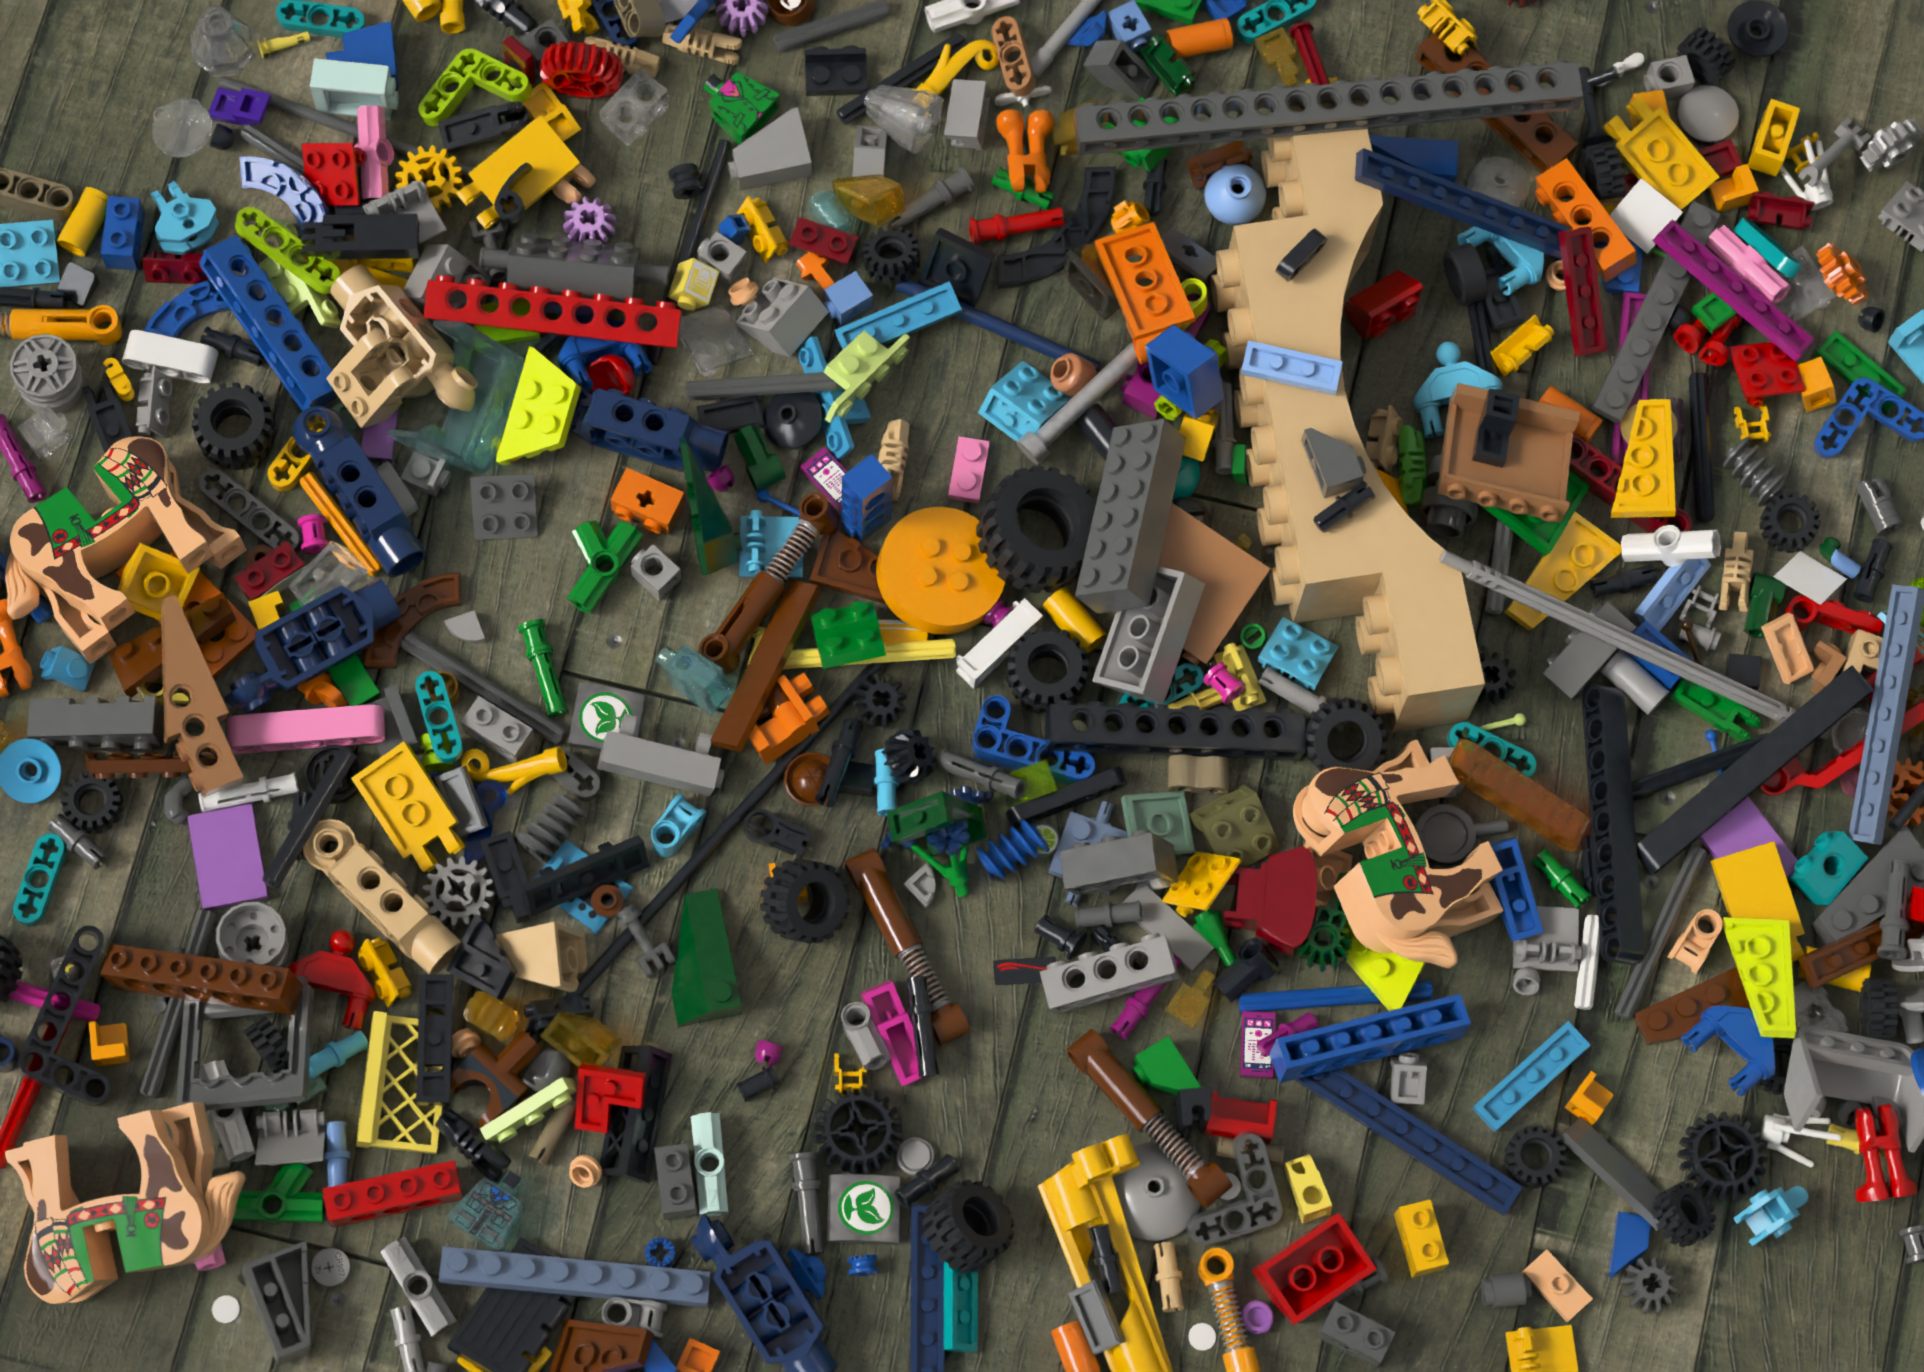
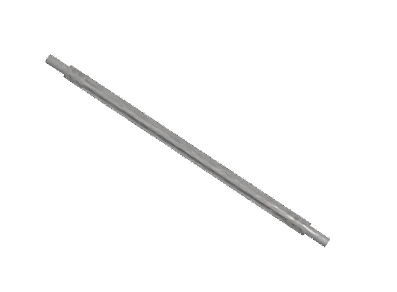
(1620, 638)

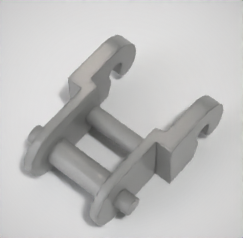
(1691, 603)

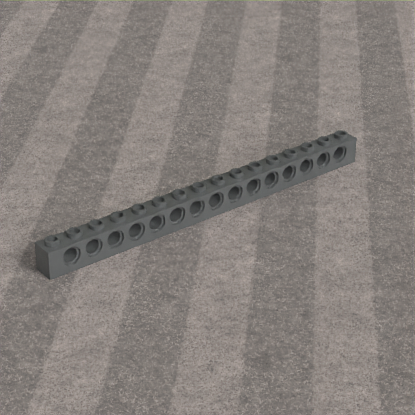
(1316, 119)

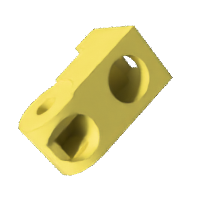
(1307, 1189)

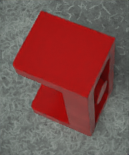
(1234, 1116)

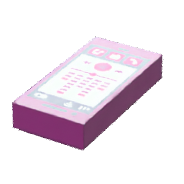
(826, 475)
(1254, 1028)

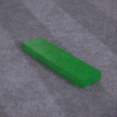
(350, 677)

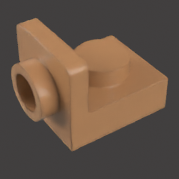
(1830, 663)

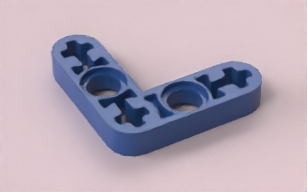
(1871, 407)

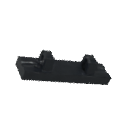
(584, 875)
(434, 1039)

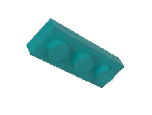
(960, 1310)

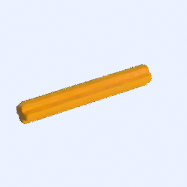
(340, 522)

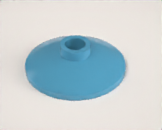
(15, 776)

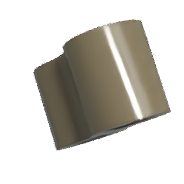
(1198, 774)

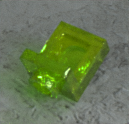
(1038, 779)

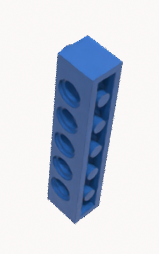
(271, 340)
(1369, 1038)

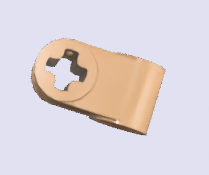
(1695, 945)

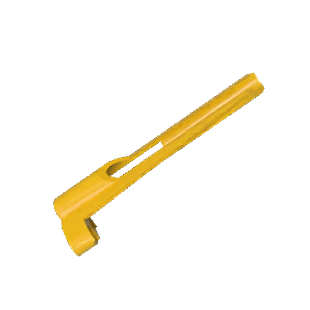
(1086, 1197)

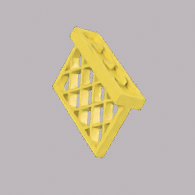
(374, 1089)

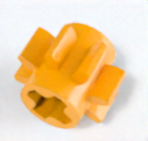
(1129, 216)

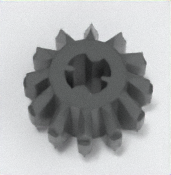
(1659, 1295)

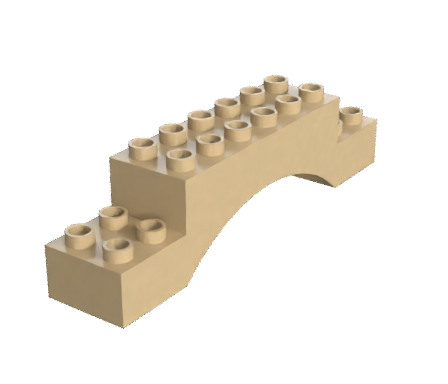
(1379, 557)

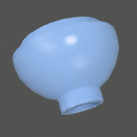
(1230, 206)

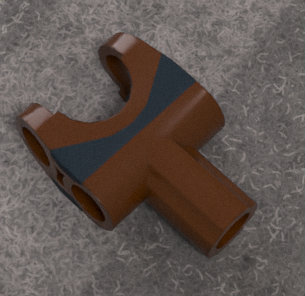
(497, 1074)

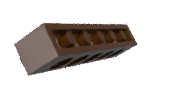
(1520, 136)
(202, 979)

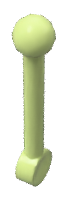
(1519, 719)

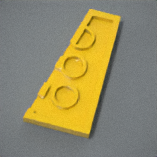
(1648, 467)
(1570, 564)

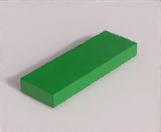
(1853, 364)

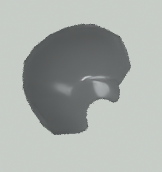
(546, 1069)

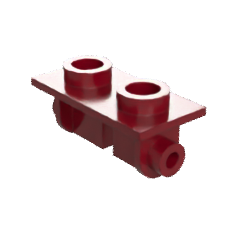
(1765, 208)
(823, 241)
(165, 268)
(269, 571)

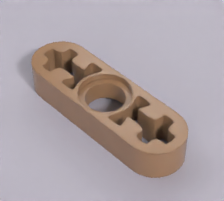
(1022, 64)

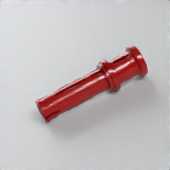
(1001, 226)

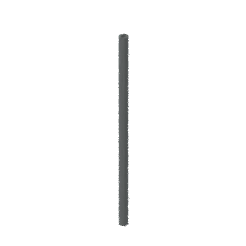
(328, 120)

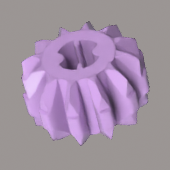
(747, 20)
(592, 214)

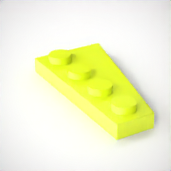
(1765, 968)

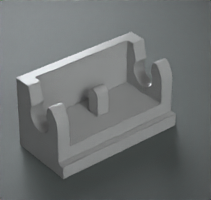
(967, 113)

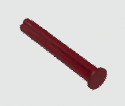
(1309, 52)

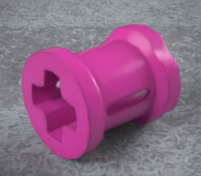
(316, 541)
(1224, 683)

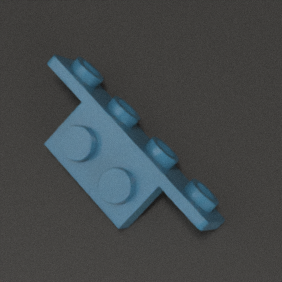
(836, 432)

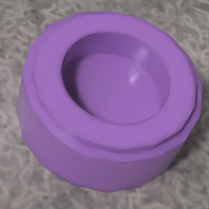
(1257, 1317)

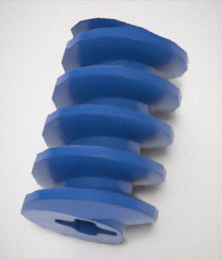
(1012, 849)

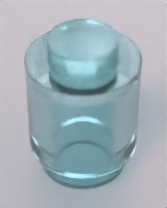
(829, 210)

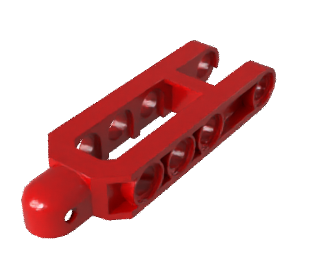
(1794, 774)

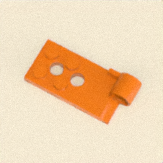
(1146, 308)
(237, 637)

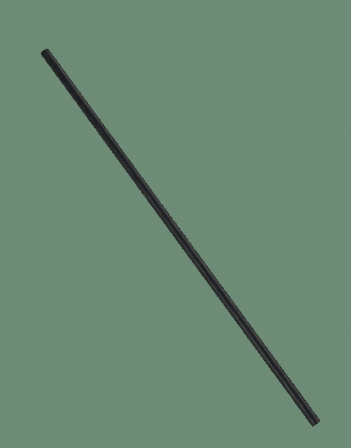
(718, 837)

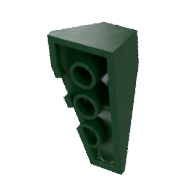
(712, 530)
(704, 968)

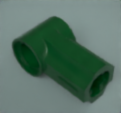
(761, 465)
(1765, 598)

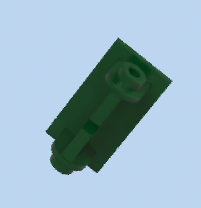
(1175, 75)

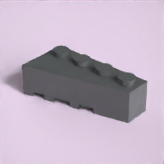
(98, 723)
(1865, 897)

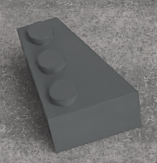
(1584, 655)
(1118, 863)
(281, 1300)

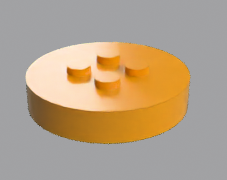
(936, 573)

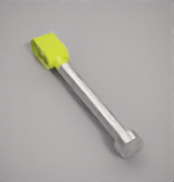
(1036, 444)

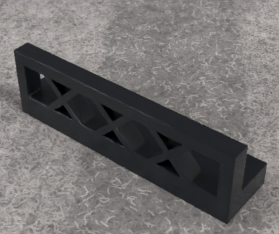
(642, 1125)

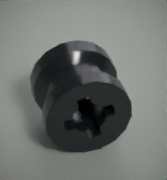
(685, 181)

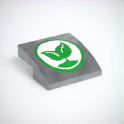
(602, 710)
(863, 1209)

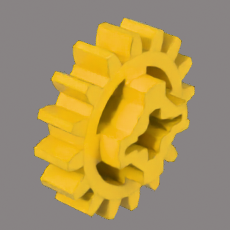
(434, 167)

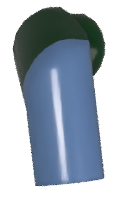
(1840, 561)

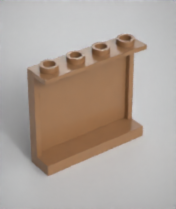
(1535, 465)
(1223, 567)

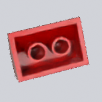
(1314, 1269)

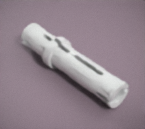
(250, 792)

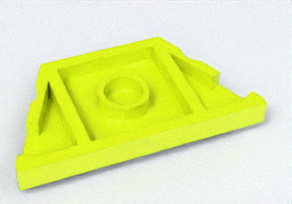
(539, 410)
(1385, 974)

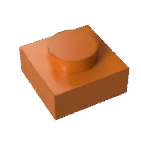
(697, 1357)

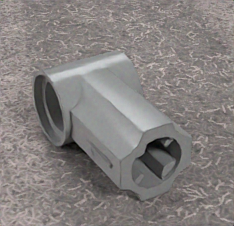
(865, 1036)

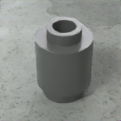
(1505, 1290)

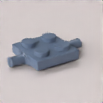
(1084, 830)

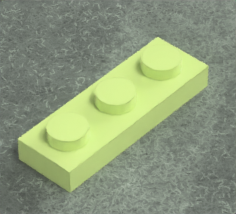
(530, 1110)

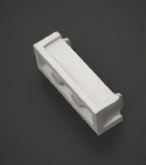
(998, 643)

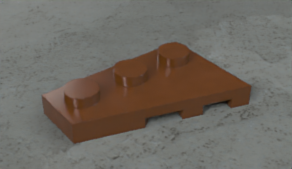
(600, 1347)

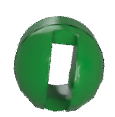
(1249, 632)

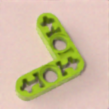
(474, 75)

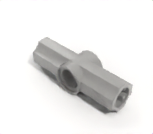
(430, 1304)

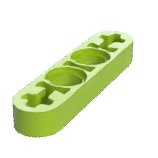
(284, 253)

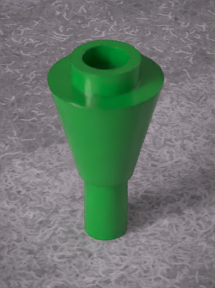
(1212, 929)

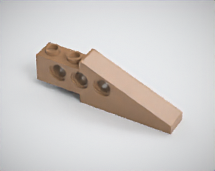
(189, 674)

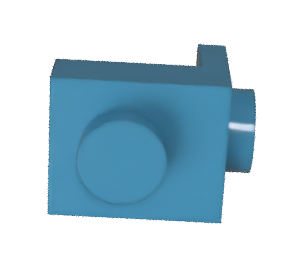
(66, 667)

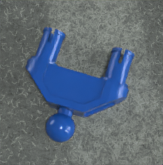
(581, 352)
(1740, 1032)

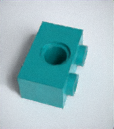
(1843, 861)

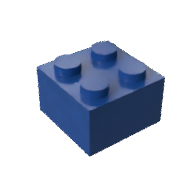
(1185, 371)

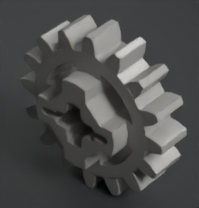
(1892, 144)
(468, 883)

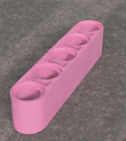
(306, 729)

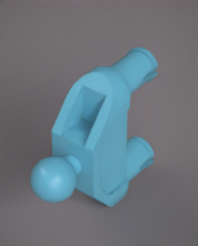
(1525, 260)
(1442, 382)

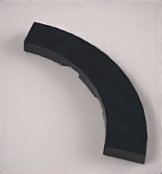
(1080, 230)

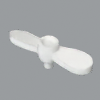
(1630, 63)
(1009, 98)

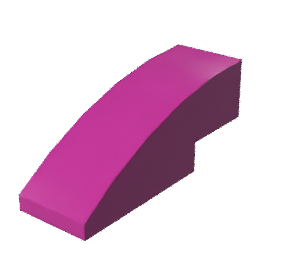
(894, 1029)

